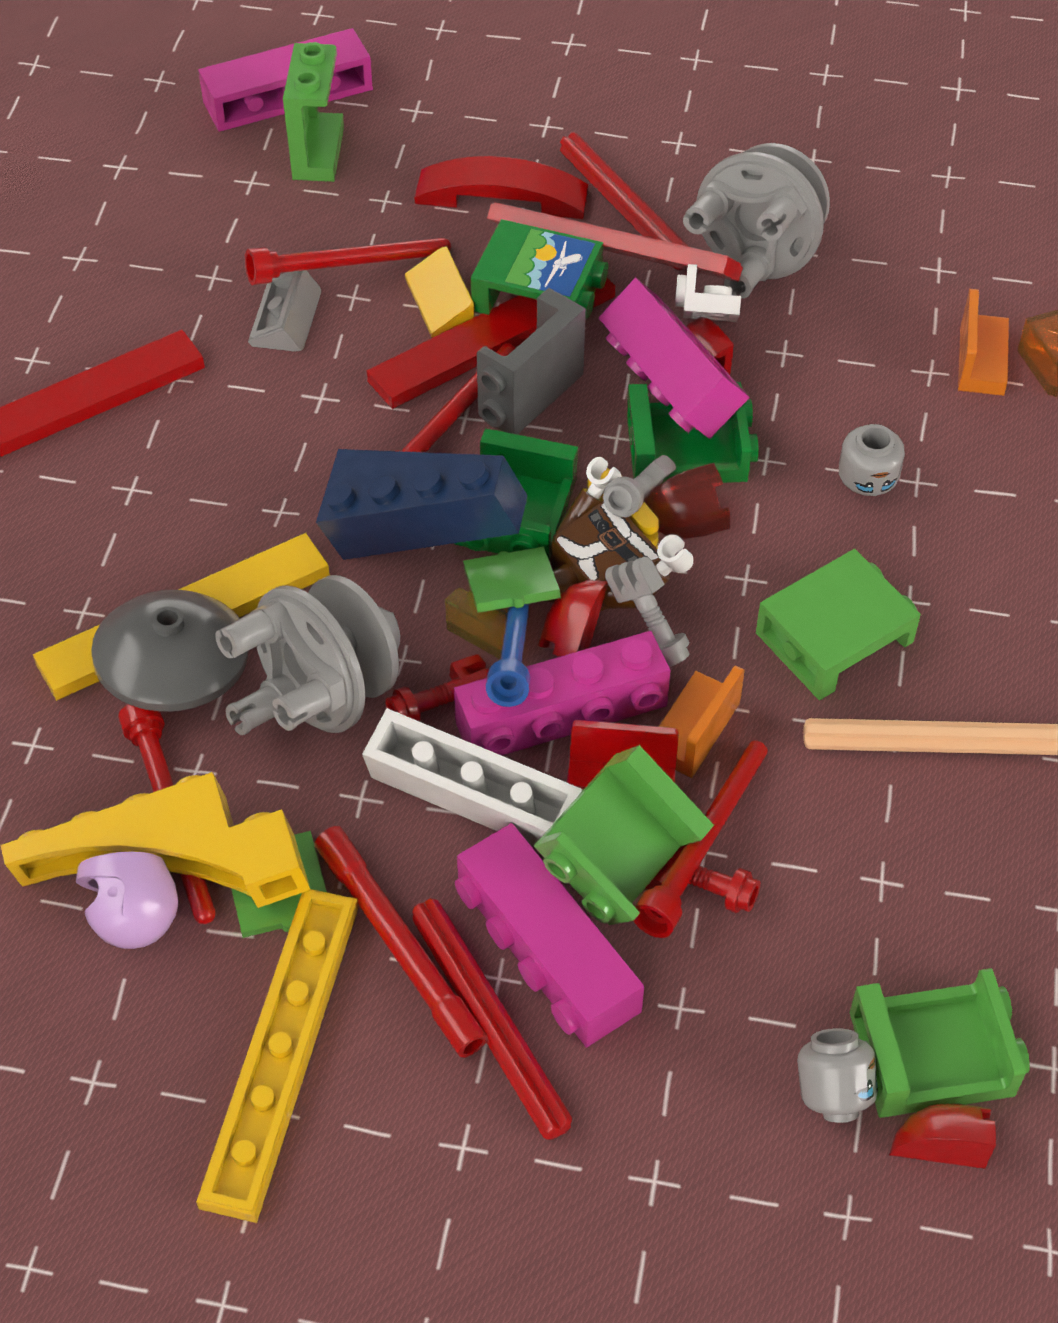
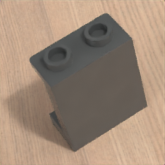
(536, 372)

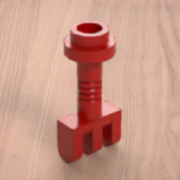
(461, 672)
(739, 891)

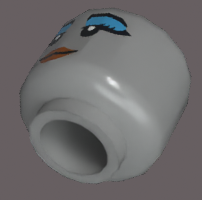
(871, 460)
(837, 1074)

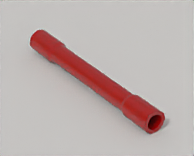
(446, 1007)

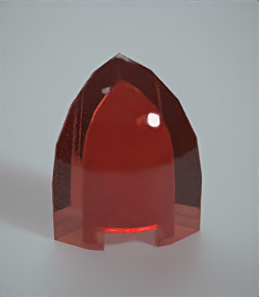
(689, 504)

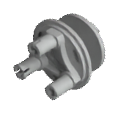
(762, 212)
(318, 655)

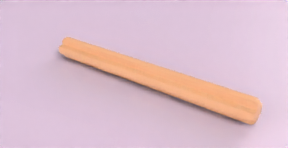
(931, 736)

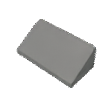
(286, 312)

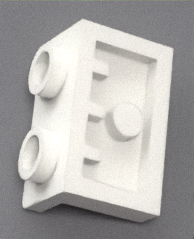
(714, 303)

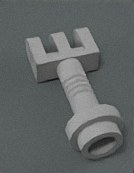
(626, 495)
(638, 582)

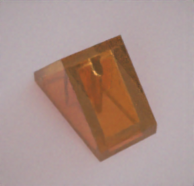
(1040, 349)

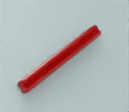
(617, 191)
(503, 1036)

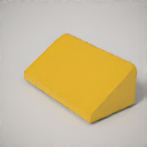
(440, 292)

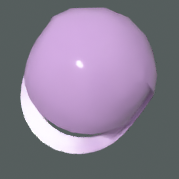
(133, 897)

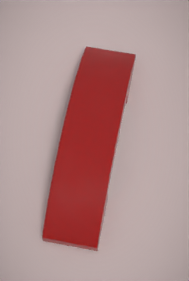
(502, 179)

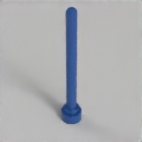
(509, 678)

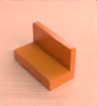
(982, 350)
(702, 715)

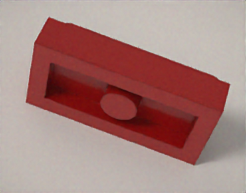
(597, 742)

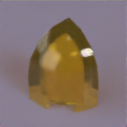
(480, 629)

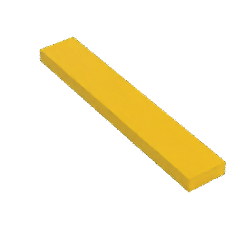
(294, 563)
(278, 1057)

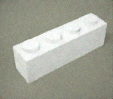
(465, 777)

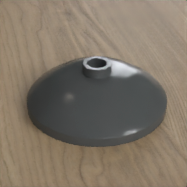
(165, 652)

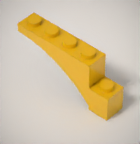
(182, 825)

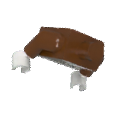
(595, 539)

